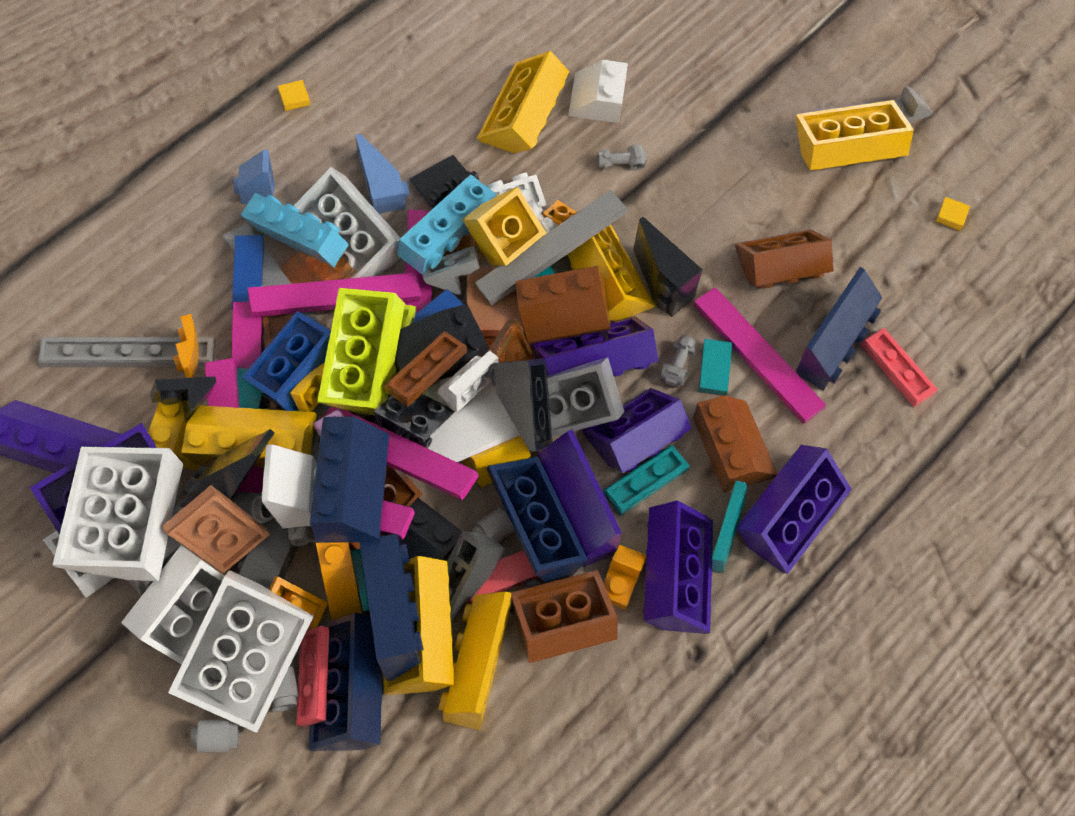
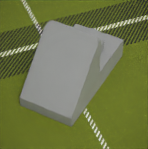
(913, 105)
(450, 267)

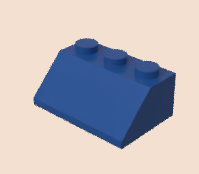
(289, 359)

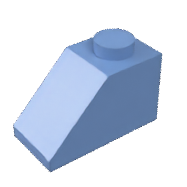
(255, 177)

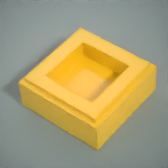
(294, 95)
(953, 213)

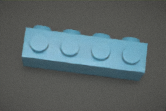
(442, 226)
(295, 229)

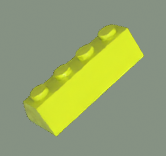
(361, 350)

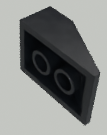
(666, 269)
(455, 321)
(525, 396)
(228, 469)
(430, 533)

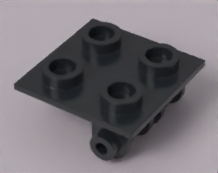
(440, 180)
(416, 420)

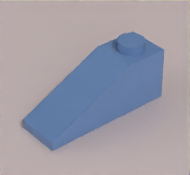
(381, 178)

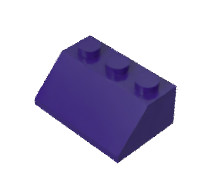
(641, 431)

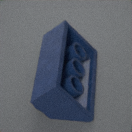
(840, 331)
(349, 481)
(538, 518)
(390, 605)
(352, 688)

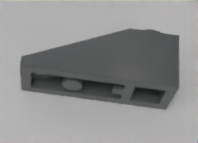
(470, 567)

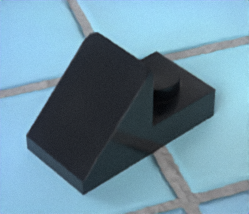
(188, 390)

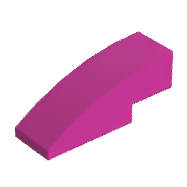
(246, 335)

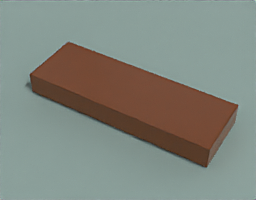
(425, 368)

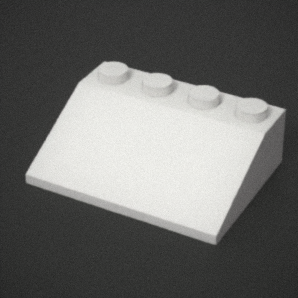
(370, 238)
(474, 427)
(119, 512)
(241, 652)

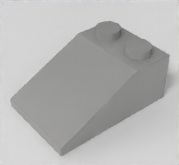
(583, 397)

